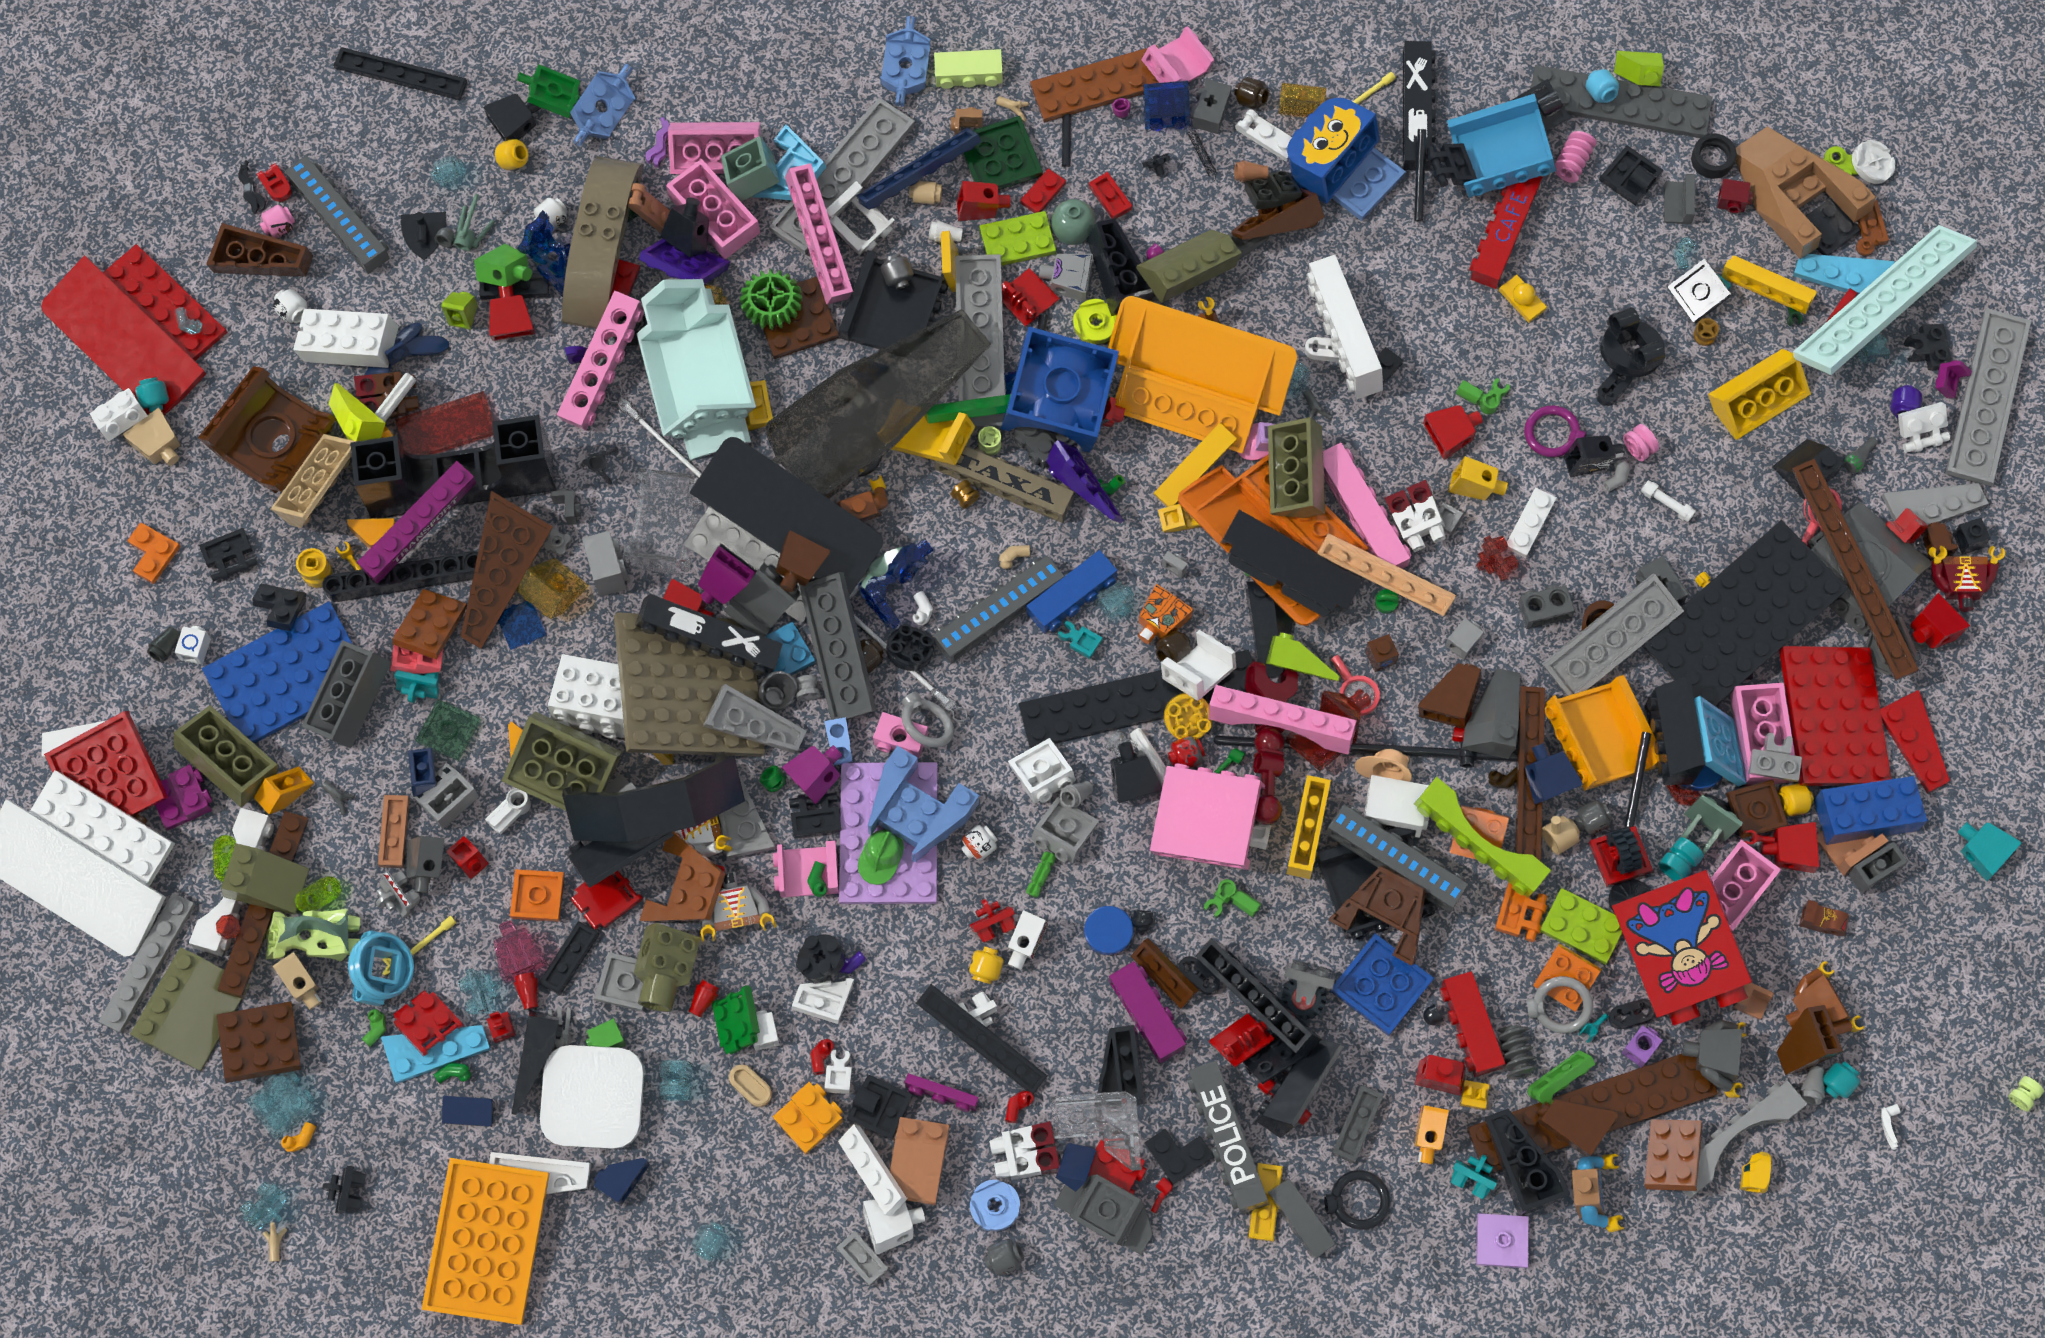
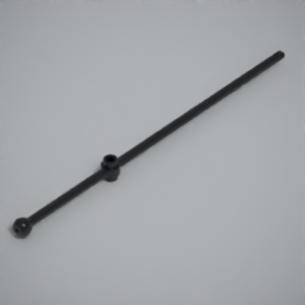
(1466, 757)

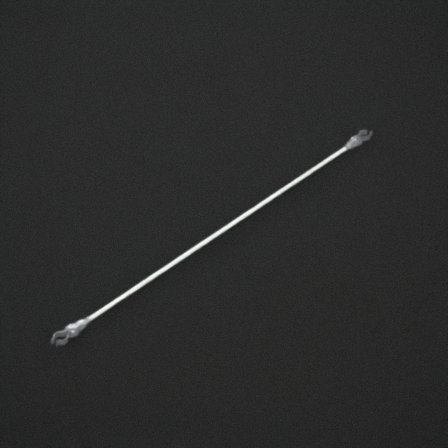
(627, 408)

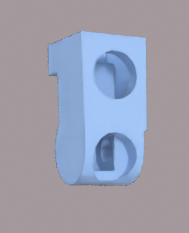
(839, 737)

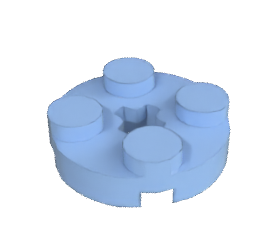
(988, 1218)

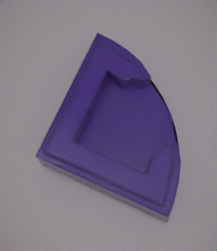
(575, 353)

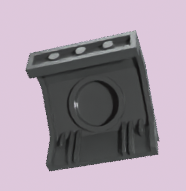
(1889, 559)

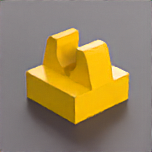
(1474, 1095)

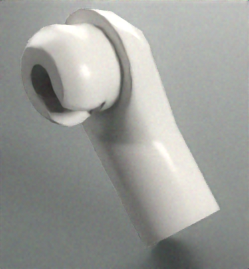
(925, 609)

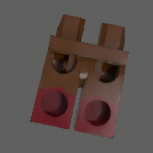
(381, 385)

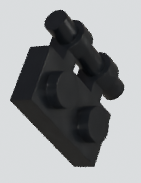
(1457, 164)
(226, 548)
(815, 821)

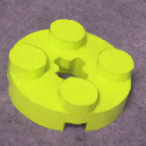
(1084, 316)

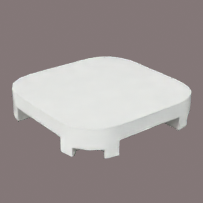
(592, 1097)

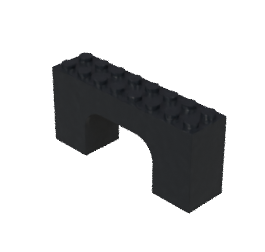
(511, 466)

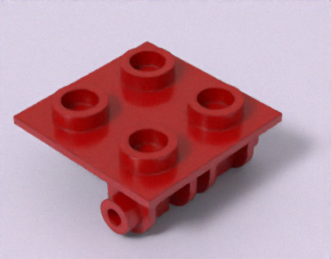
(1027, 297)
(1241, 1040)

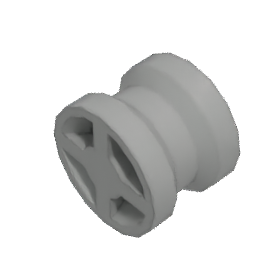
(807, 688)

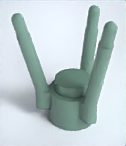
(465, 237)

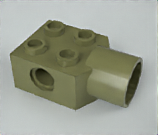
(664, 965)

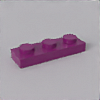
(941, 1093)

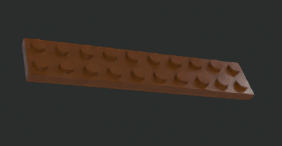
(1632, 1095)

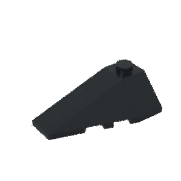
(1266, 621)
(538, 1043)
(1526, 1169)

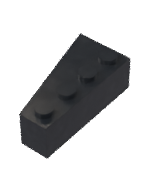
(1116, 265)

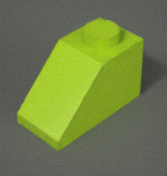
(1640, 67)
(460, 309)

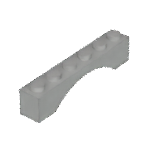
(1776, 1108)

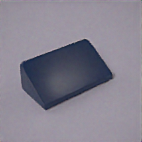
(421, 770)
(467, 1111)
(1075, 1165)

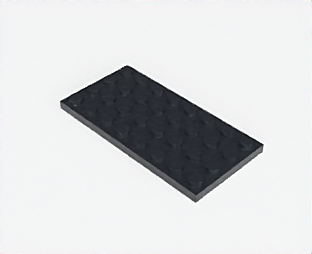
(1746, 614)

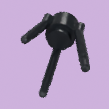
(598, 463)

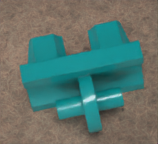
(417, 685)
(1484, 1182)

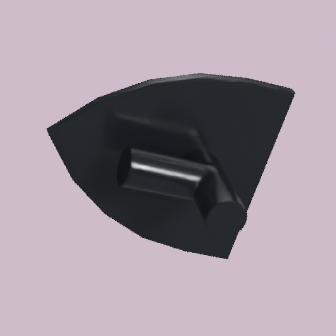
(420, 231)

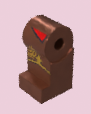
(1823, 919)

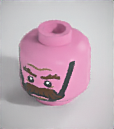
(277, 221)

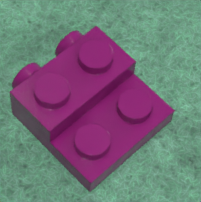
(185, 797)

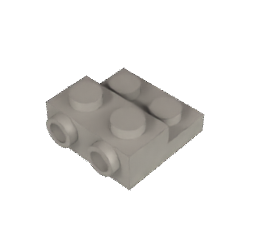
(1064, 831)

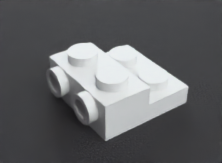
(118, 414)
(1042, 771)

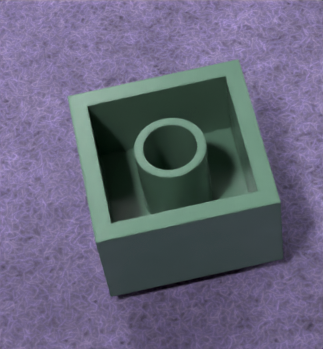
(750, 169)

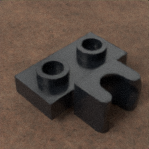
(1929, 345)

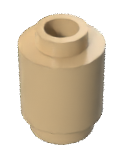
(926, 192)

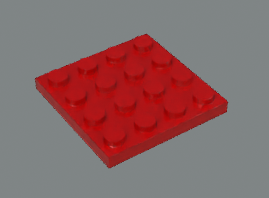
(111, 765)

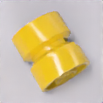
(313, 567)

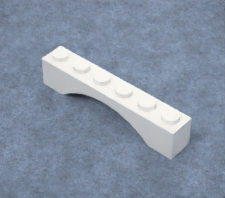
(249, 830)

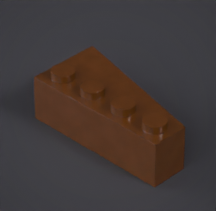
(256, 254)

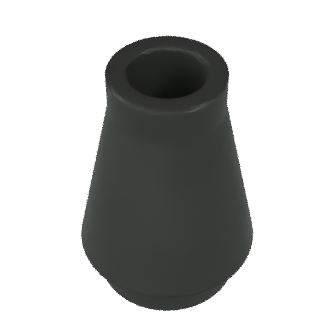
(162, 646)

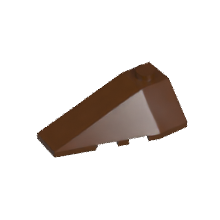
(1295, 215)

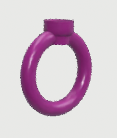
(1552, 410)

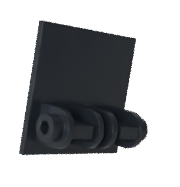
(1271, 1060)

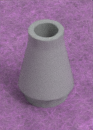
(1075, 794)
(1813, 1086)

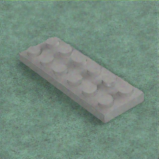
(1613, 636)

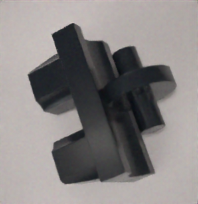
(349, 1179)

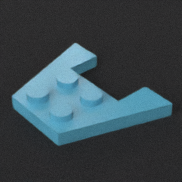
(797, 154)

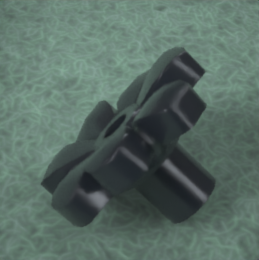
(1157, 163)

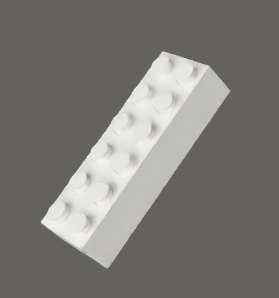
(1345, 327)

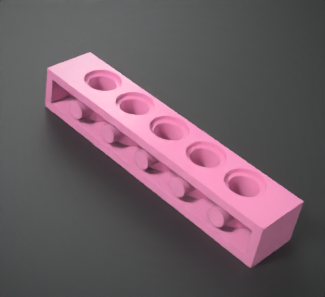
(818, 233)
(619, 306)

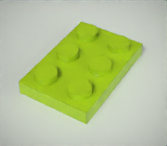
(1018, 238)
(1582, 926)

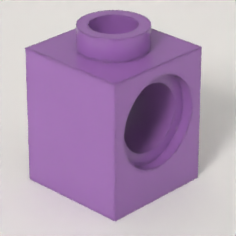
(1637, 1054)

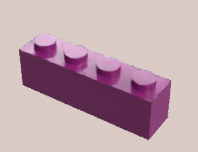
(1147, 1012)

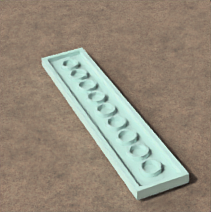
(1884, 299)

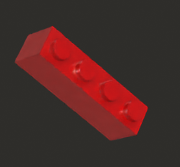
(1472, 1023)

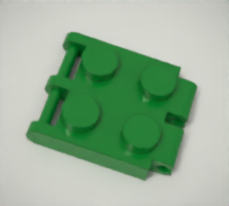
(736, 1020)

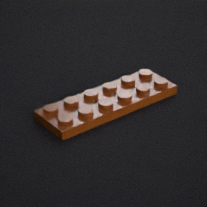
(1091, 85)

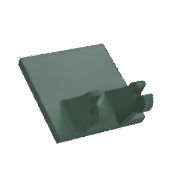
(1712, 816)

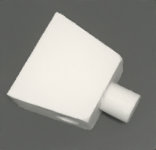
(892, 1230)

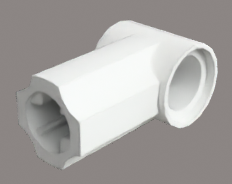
(506, 812)

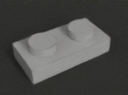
(862, 1258)

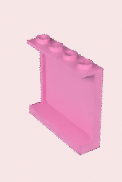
(1206, 816)

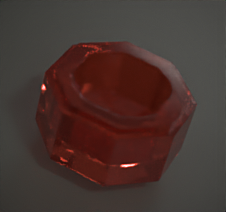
(228, 927)

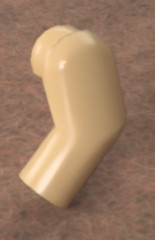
(1011, 553)

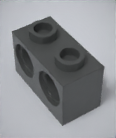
(1548, 611)

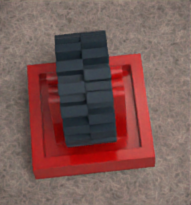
(1620, 856)

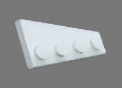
(563, 1176)

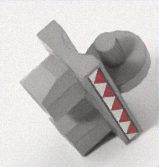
(392, 895)

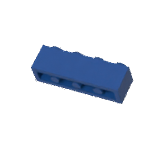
(1071, 592)

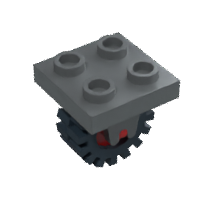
(1305, 989)

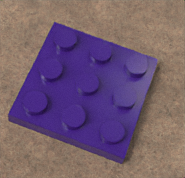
(679, 265)

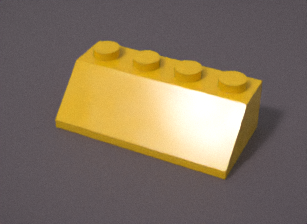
(1760, 393)

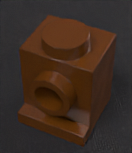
(1936, 536)

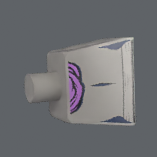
(1069, 275)

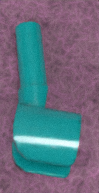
(1592, 1028)

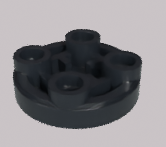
(910, 648)

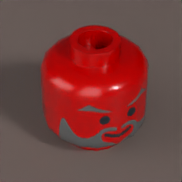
(1186, 752)

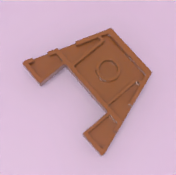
(694, 887)

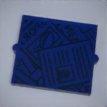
(521, 625)

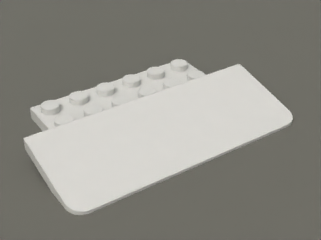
(85, 862)

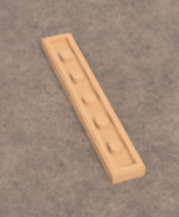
(1386, 574)

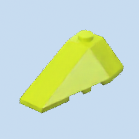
(354, 417)

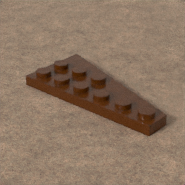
(505, 553)

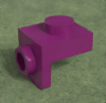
(1949, 377)

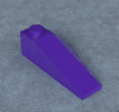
(1071, 469)

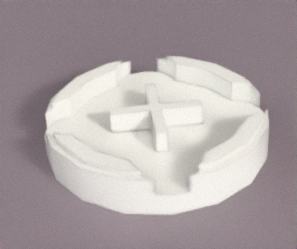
(1873, 162)

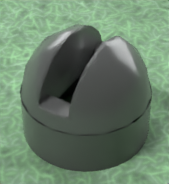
(445, 237)

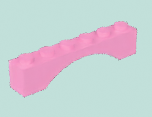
(1239, 707)

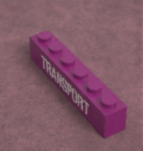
(416, 522)

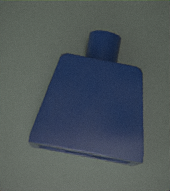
(1550, 774)

